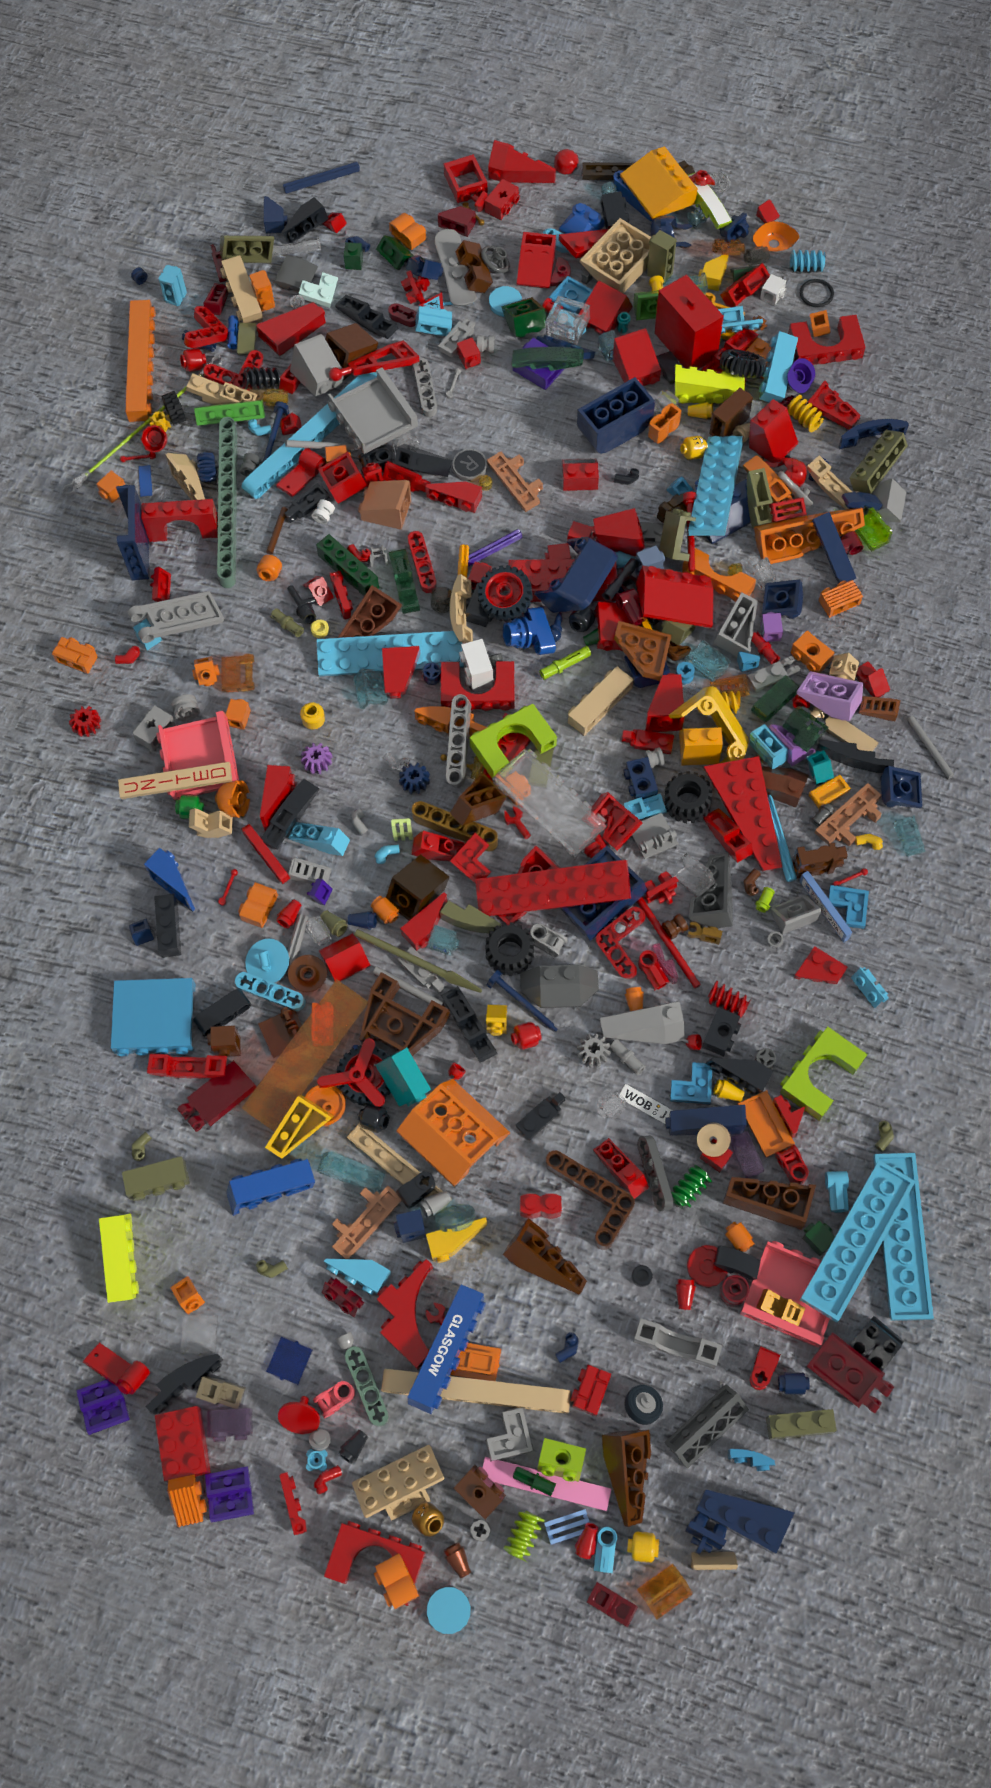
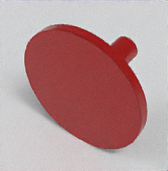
(299, 1417)

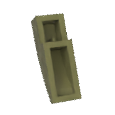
(758, 497)
(468, 919)

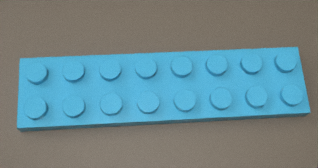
(716, 486)
(351, 654)
(857, 1241)
(906, 1250)

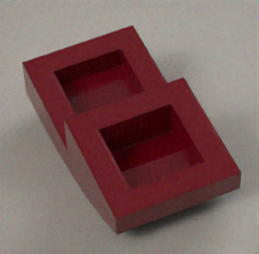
(612, 1604)

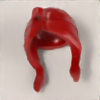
(795, 470)

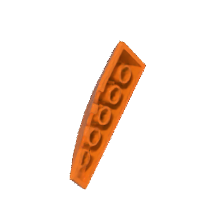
(797, 536)

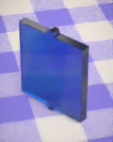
(289, 1360)

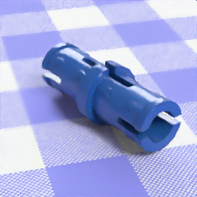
(233, 332)

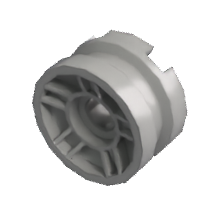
(185, 707)

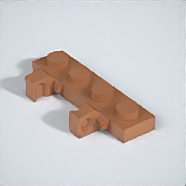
(507, 472)
(838, 823)
(356, 1234)

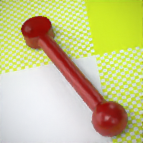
(151, 455)
(864, 871)
(222, 901)

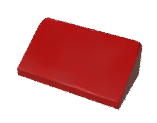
(604, 805)

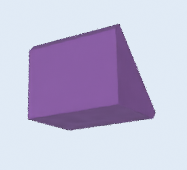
(795, 753)

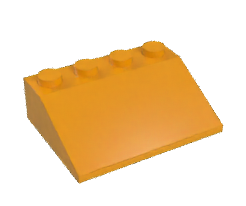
(660, 183)

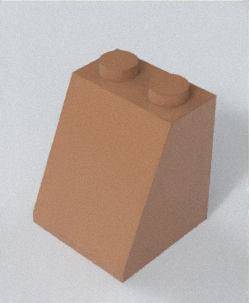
(386, 503)

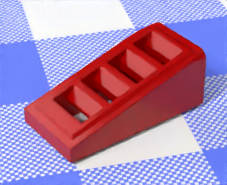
(289, 381)

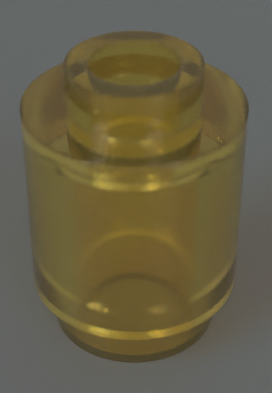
(275, 395)

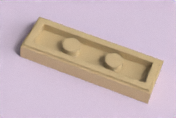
(848, 733)

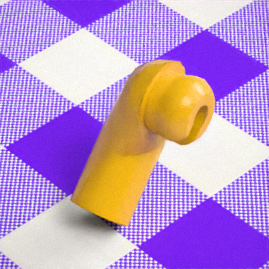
(871, 839)

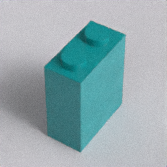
(403, 1078)

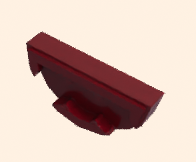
(560, 272)

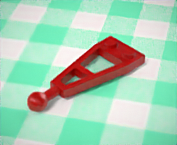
(401, 350)

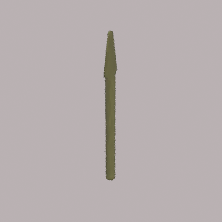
(450, 976)

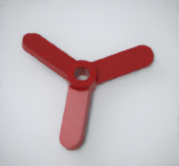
(362, 1082)

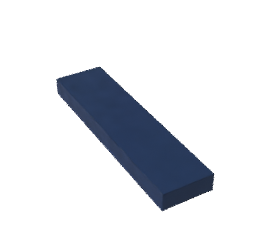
(833, 548)

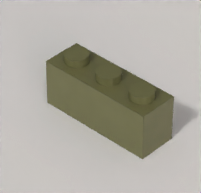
(661, 255)
(155, 1178)
(801, 1424)

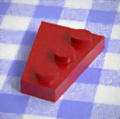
(834, 407)

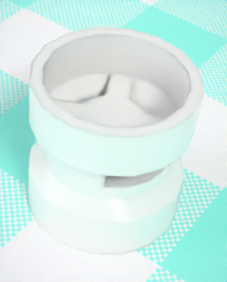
(323, 511)

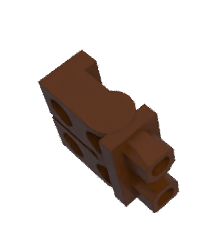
(818, 860)

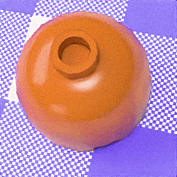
(232, 798)

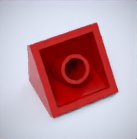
(344, 958)

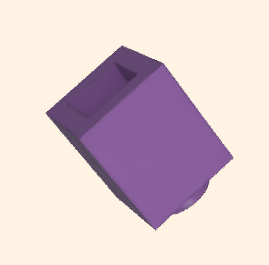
(771, 627)

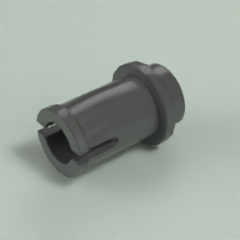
(825, 811)

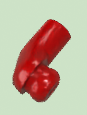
(130, 656)

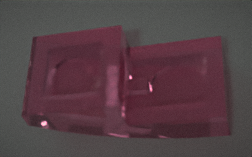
(667, 966)

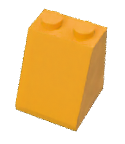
(700, 746)

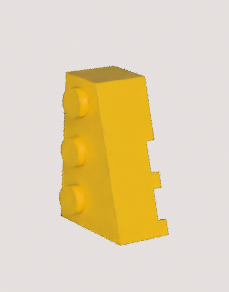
(298, 1124)

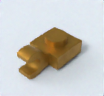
(707, 934)

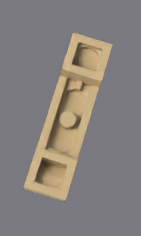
(828, 481)
(460, 592)

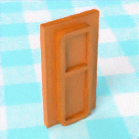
(766, 1124)
(478, 1362)

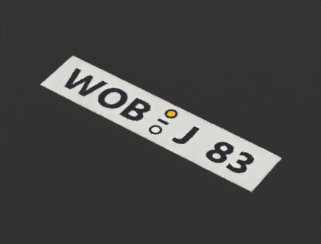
(645, 1103)

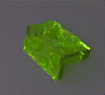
(875, 532)

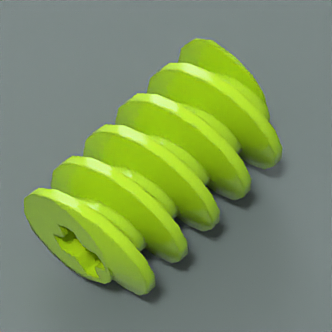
(523, 1535)

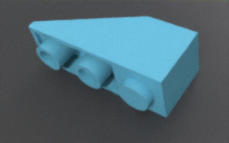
(322, 838)
(364, 1272)

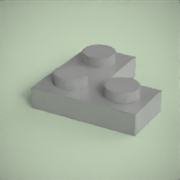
(516, 1439)

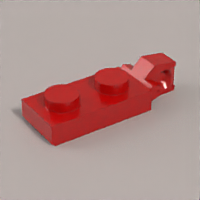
(394, 472)
(341, 594)
(648, 740)
(293, 1505)

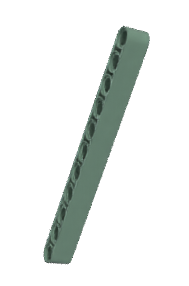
(227, 477)

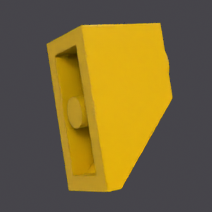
(715, 271)

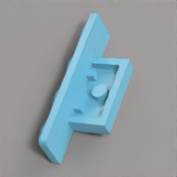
(734, 320)

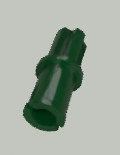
(534, 1480)

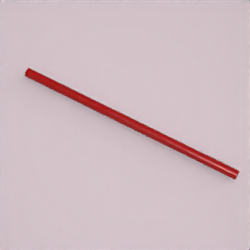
(664, 936)

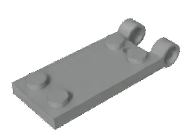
(176, 615)

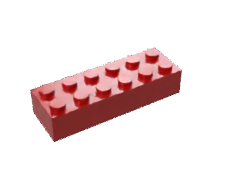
(543, 571)

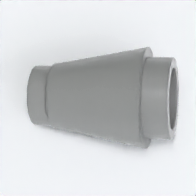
(434, 1203)

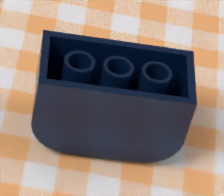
(616, 416)

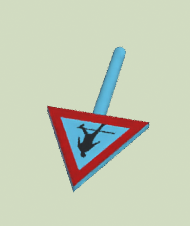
(435, 302)

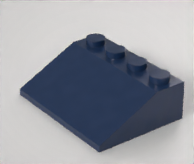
(594, 917)

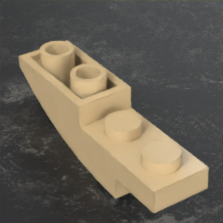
(216, 393)

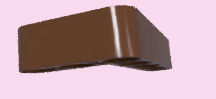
(595, 1192)

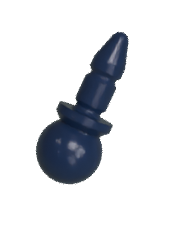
(556, 628)

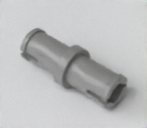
(627, 1057)

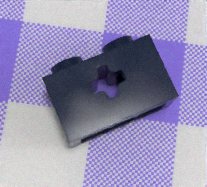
(410, 1226)

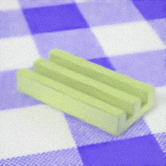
(402, 834)

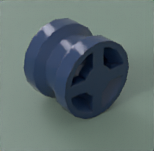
(429, 670)

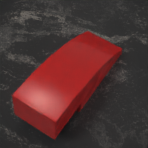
(745, 286)
(728, 835)

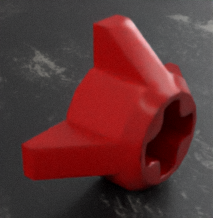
(702, 178)

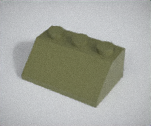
(250, 248)

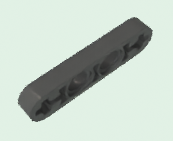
(655, 1175)

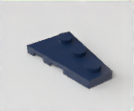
(553, 342)

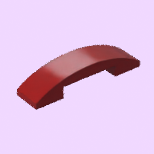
(186, 1067)

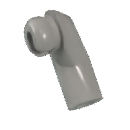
(357, 823)

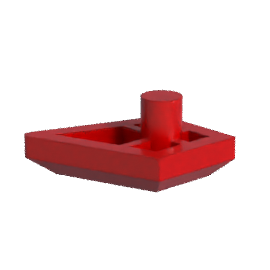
(480, 204)

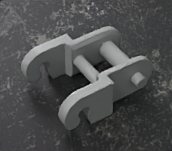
(372, 556)

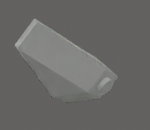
(652, 1024)

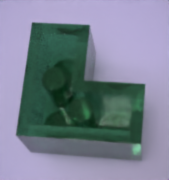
(805, 728)

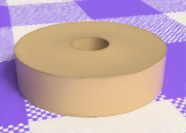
(718, 1131)

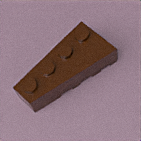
(771, 1200)

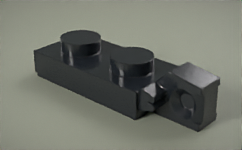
(306, 503)
(540, 1116)

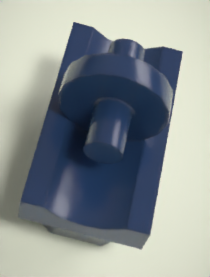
(737, 228)
(697, 1529)

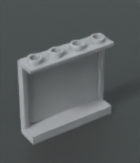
(374, 412)

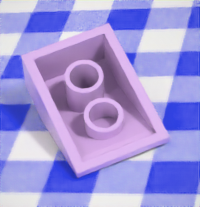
(832, 694)

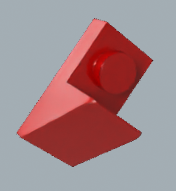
(873, 681)
(790, 1119)

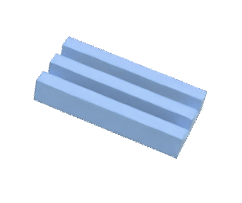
(550, 1532)

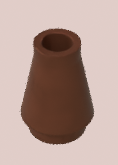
(457, 1559)

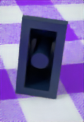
(274, 217)
(429, 268)

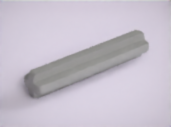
(297, 937)

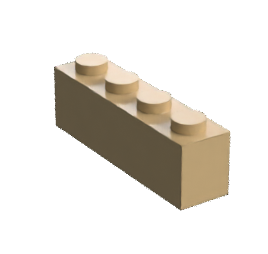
(241, 289)
(600, 700)

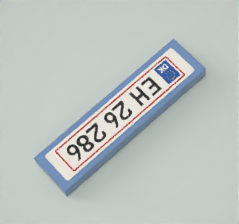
(826, 906)

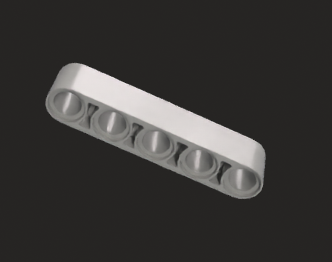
(454, 732)

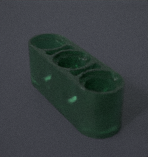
(775, 699)

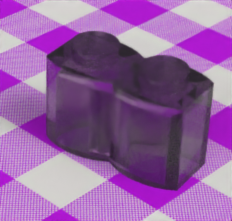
(229, 1423)

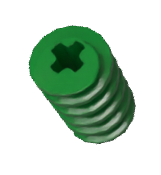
(690, 1186)

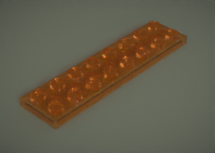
(305, 1055)

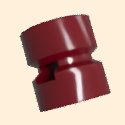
(734, 1290)

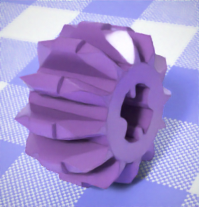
(320, 752)

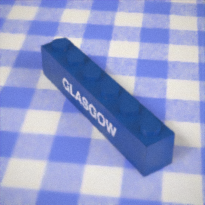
(445, 1349)

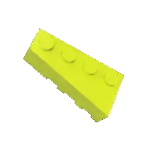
(707, 386)
(118, 1257)

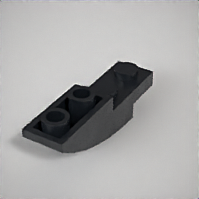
(289, 813)
(188, 1374)

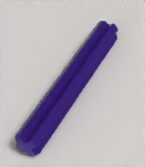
(494, 546)

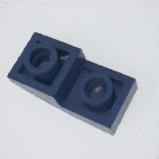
(860, 499)

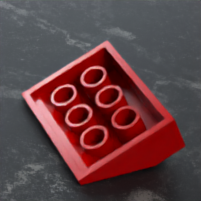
(675, 596)

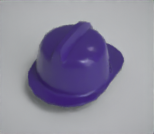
(801, 375)

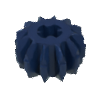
(206, 467)
(407, 778)

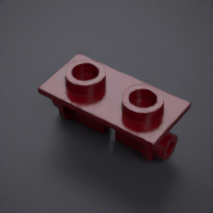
(334, 1292)

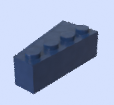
(748, 1519)

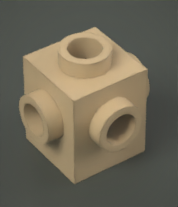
(844, 666)

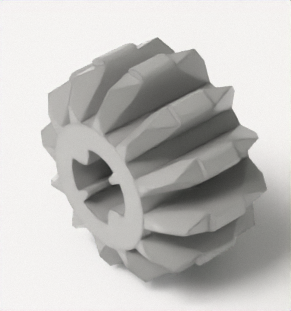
(599, 1055)

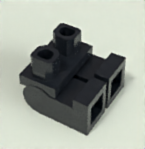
(881, 1337)

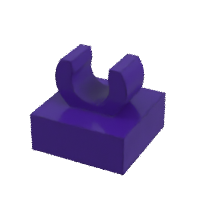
(320, 891)

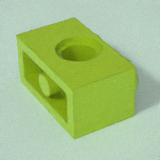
(556, 1450)

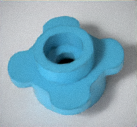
(321, 1464)

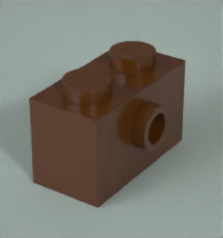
(225, 1041)
(480, 1491)

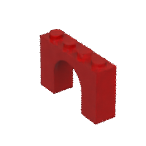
(850, 347)
(158, 514)
(498, 697)
(353, 1540)

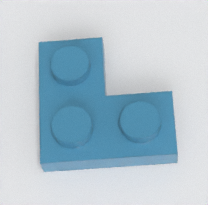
(854, 900)
(696, 1090)

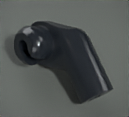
(629, 478)

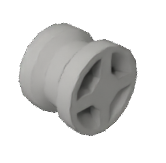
(655, 757)

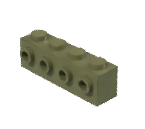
(878, 461)

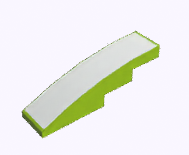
(711, 206)

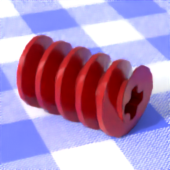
(728, 999)

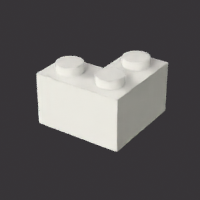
(478, 666)

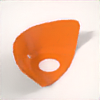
(781, 232)

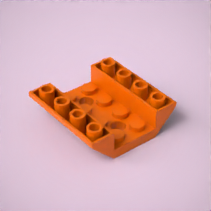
(442, 1137)

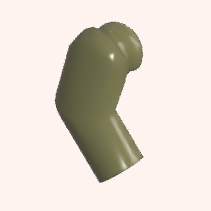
(886, 1135)
(138, 1147)

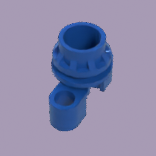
(530, 629)

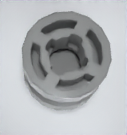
(486, 343)

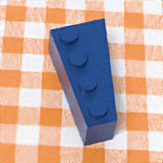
(269, 1184)

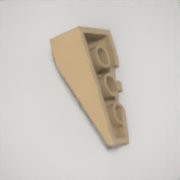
(185, 474)

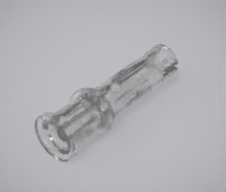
(303, 246)

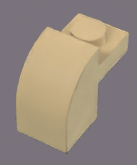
(210, 825)

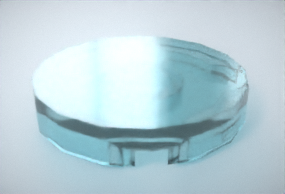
(455, 1217)

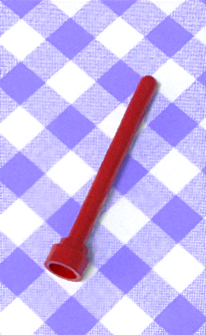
(688, 500)

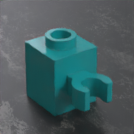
(820, 767)

